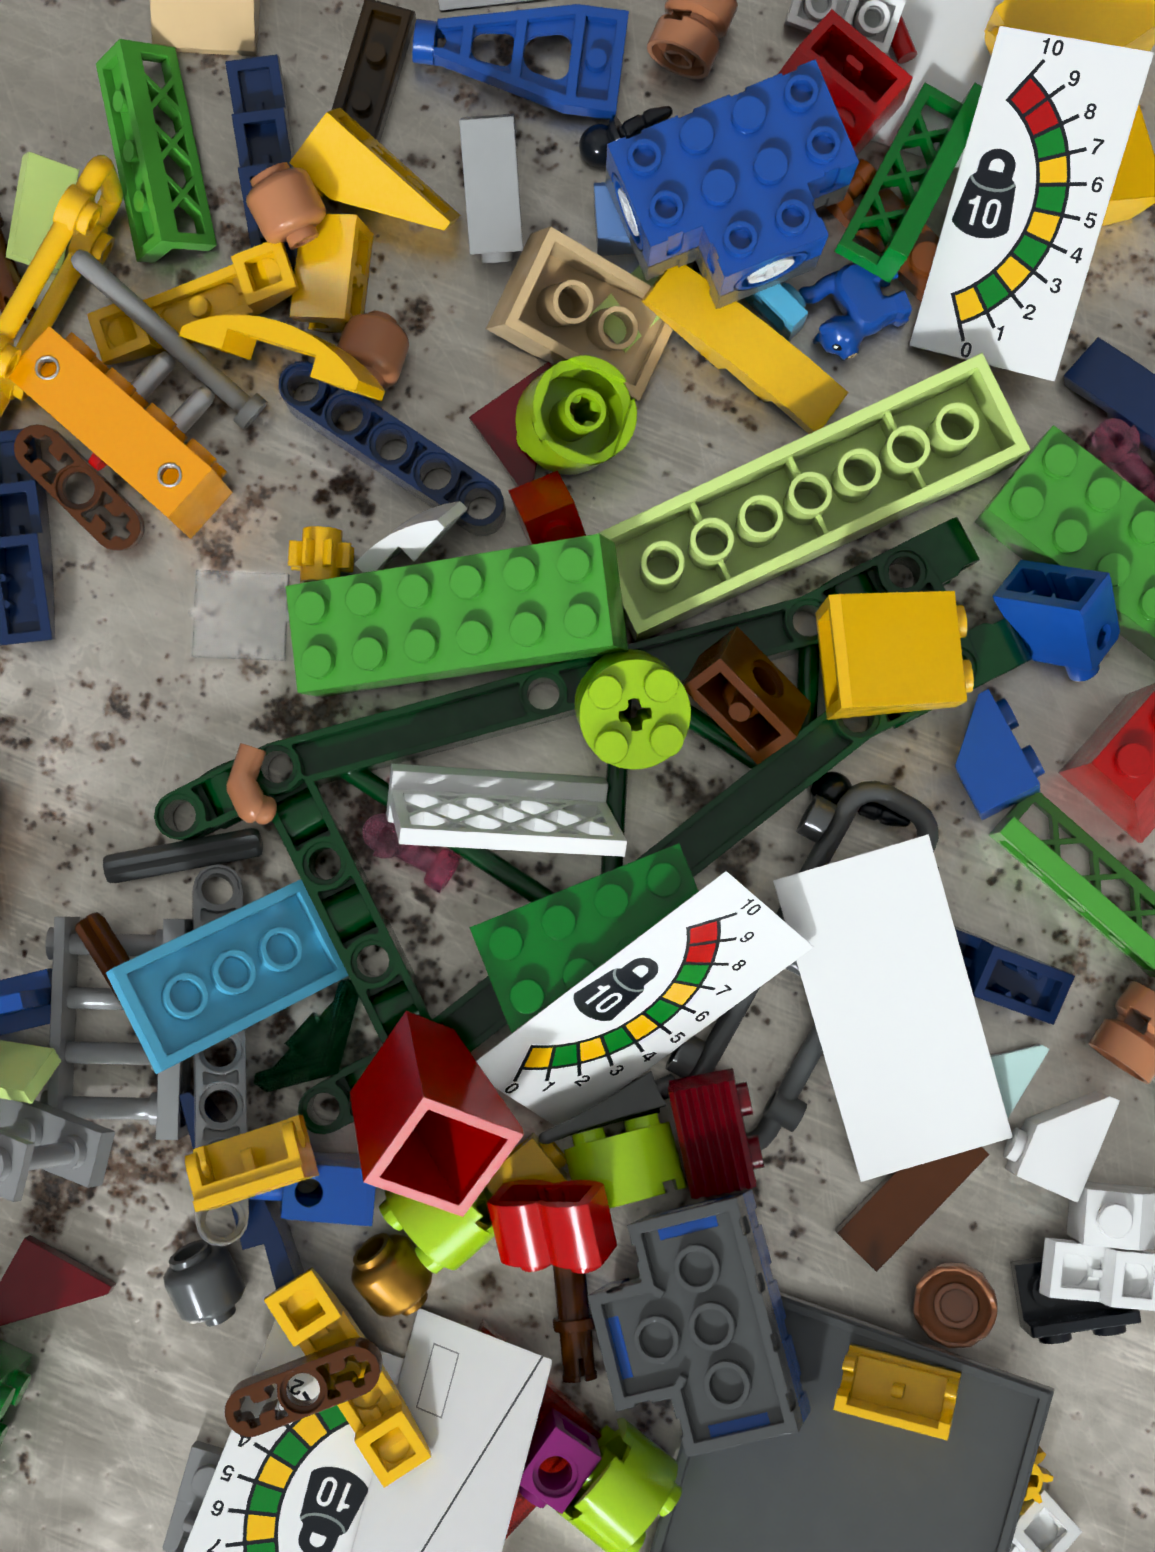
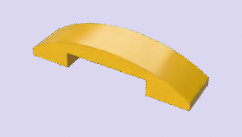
(247, 287)
(239, 335)
(381, 1420)

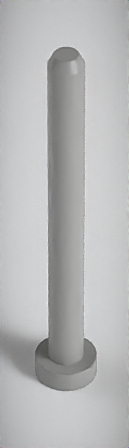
(145, 317)

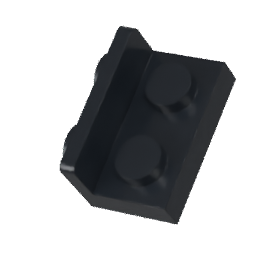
(1055, 1318)

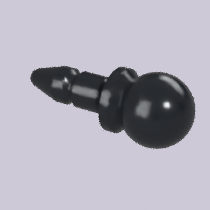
(596, 137)
(834, 786)

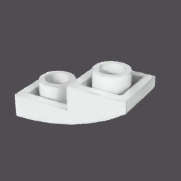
(872, 18)

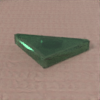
(315, 1045)

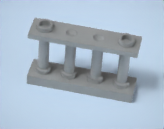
(163, 1106)
(49, 1140)

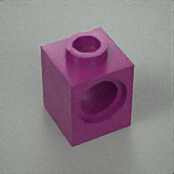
(565, 1439)

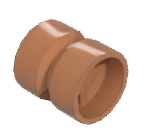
(688, 35)
(1120, 1039)

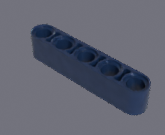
(378, 428)

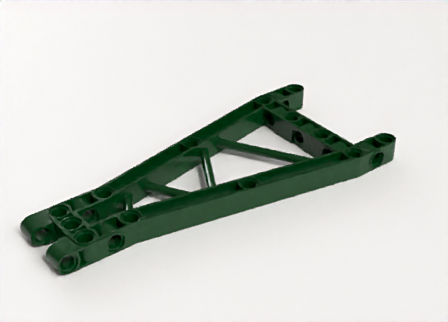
(503, 707)

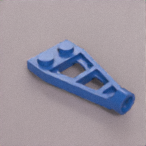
(594, 64)

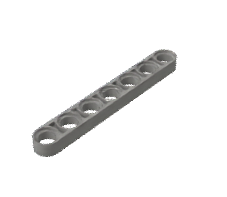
(213, 1078)

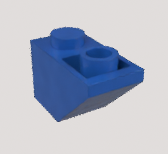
(992, 762)

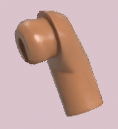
(245, 790)

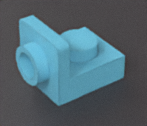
(781, 308)

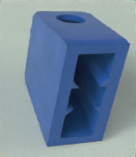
(1061, 614)
(337, 1199)

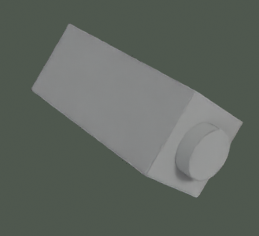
(491, 186)

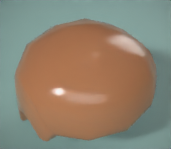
(955, 1305)

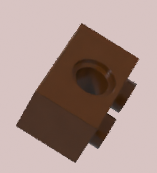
(747, 695)

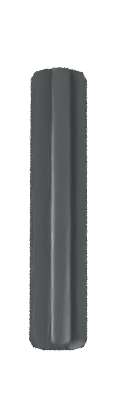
(182, 855)

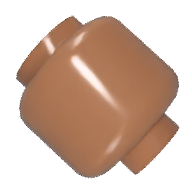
(286, 205)
(376, 344)

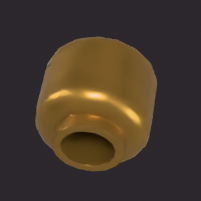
(390, 1275)

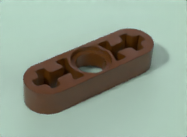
(60, 449)
(260, 1387)

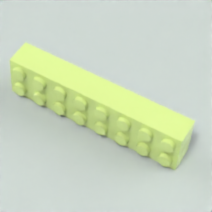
(813, 496)

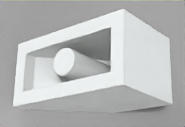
(1061, 1144)
(1113, 1216)

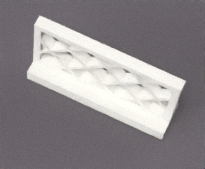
(502, 810)

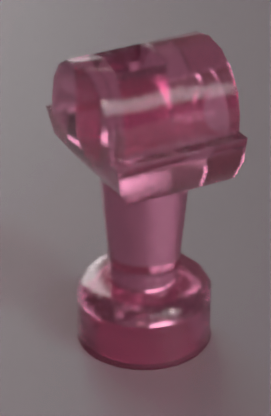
(1117, 448)
(383, 839)

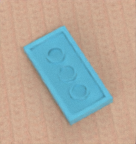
(226, 975)

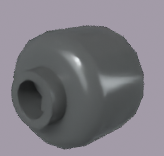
(204, 1283)

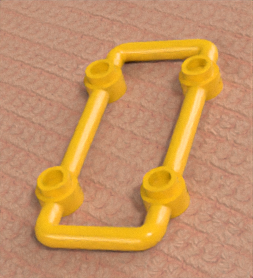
(88, 224)

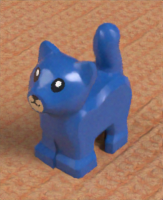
(862, 306)

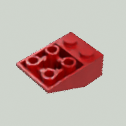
(858, 75)

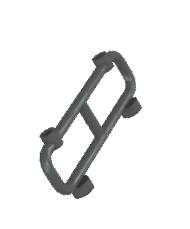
(826, 826)

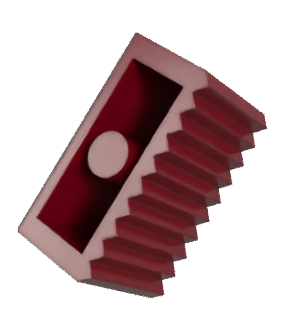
(714, 1134)

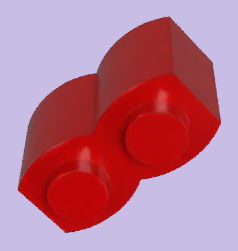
(552, 1224)

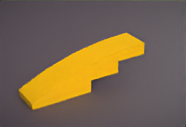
(746, 348)

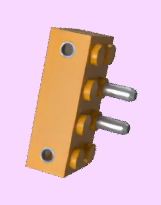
(112, 423)

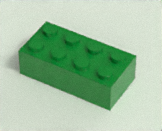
(564, 937)

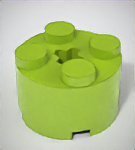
(601, 405)
(656, 729)
(628, 1163)
(440, 1236)
(624, 1490)

